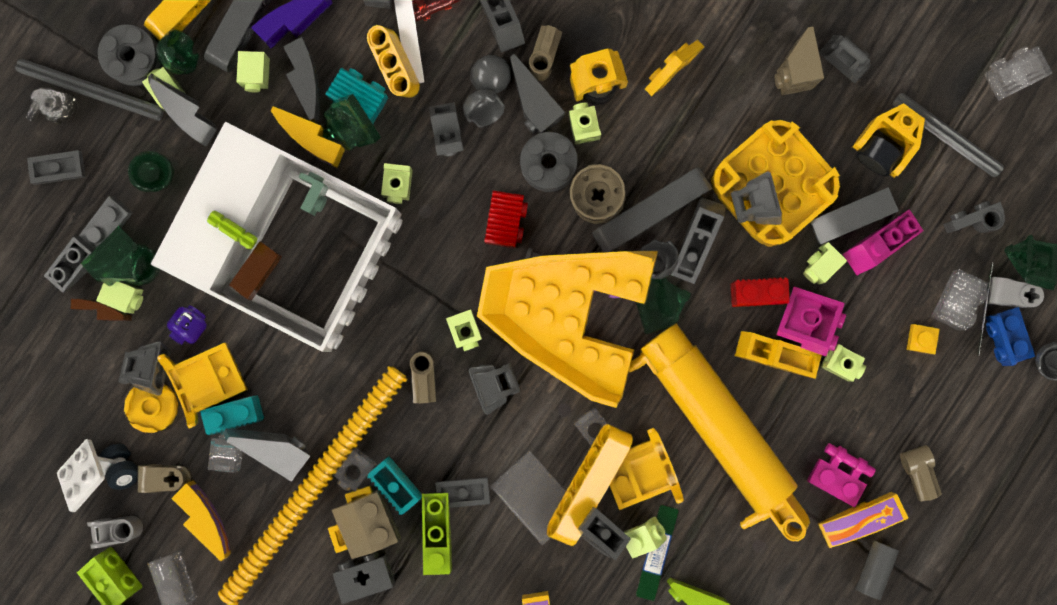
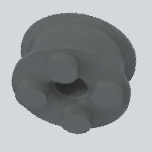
(117, 44)
(543, 146)

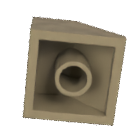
(801, 67)
(366, 524)

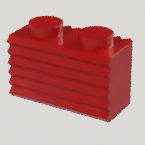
(504, 219)
(760, 292)

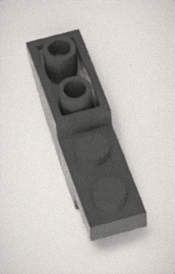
(67, 267)

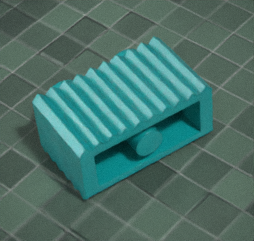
(369, 96)
(232, 415)
(395, 485)

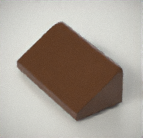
(255, 271)

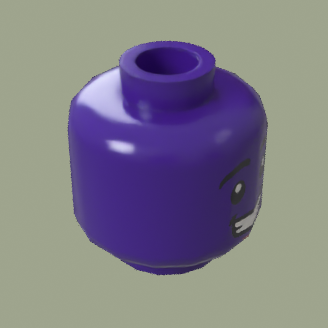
(186, 325)

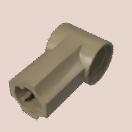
(545, 51)
(423, 380)
(919, 465)

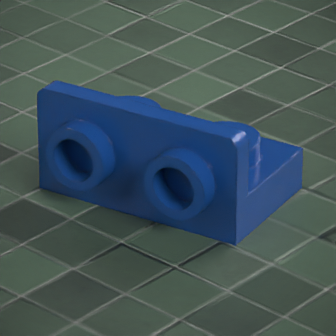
(1009, 337)

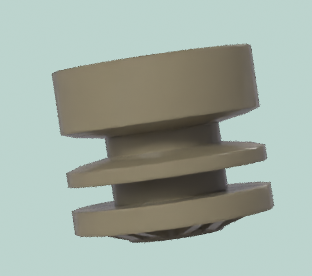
(599, 179)

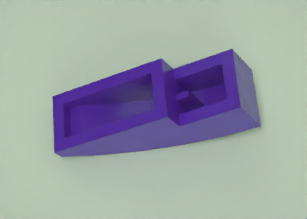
(291, 17)

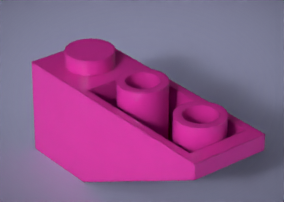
(883, 242)

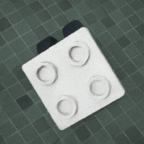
(86, 471)

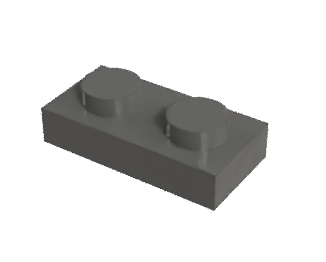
(56, 167)
(465, 491)

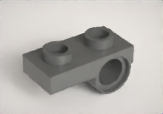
(977, 218)

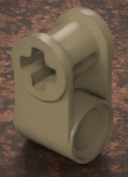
(160, 478)

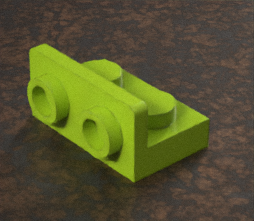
(109, 578)

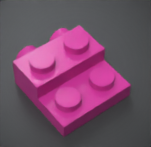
(812, 321)

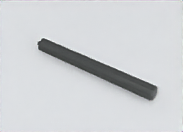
(89, 89)

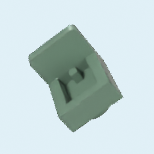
(316, 197)

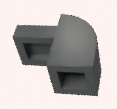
(446, 129)

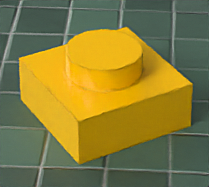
(923, 339)

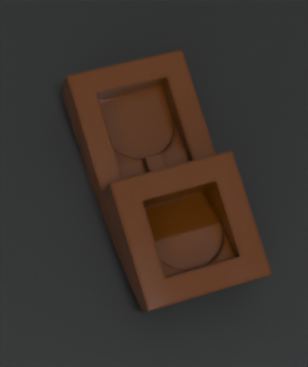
(103, 311)

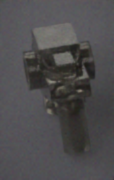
(53, 103)

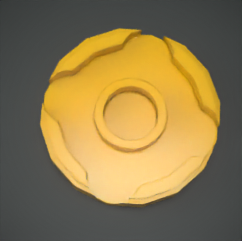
(151, 412)

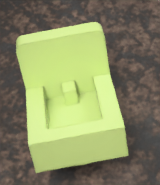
(645, 537)

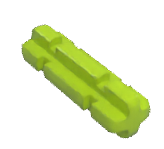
(232, 229)

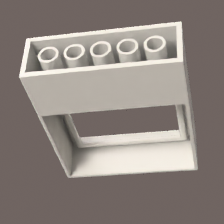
(247, 184)

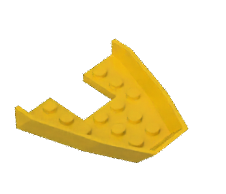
(544, 311)

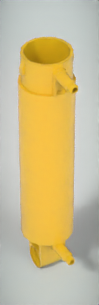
(725, 430)

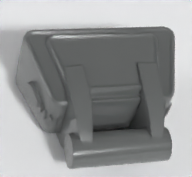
(846, 57)
(762, 199)
(147, 371)
(489, 387)

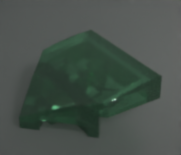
(349, 123)
(114, 259)
(1035, 262)
(662, 305)

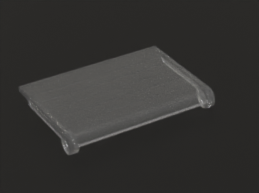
(530, 494)

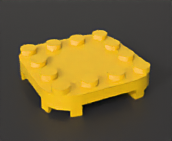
(799, 173)

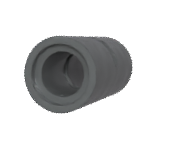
(877, 570)

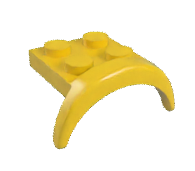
(204, 380)
(645, 474)

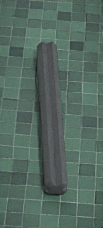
(952, 137)

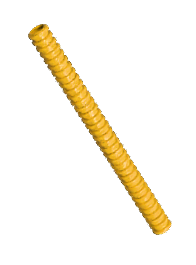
(311, 487)

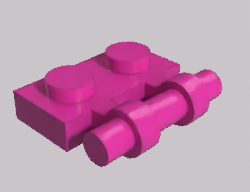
(837, 482)

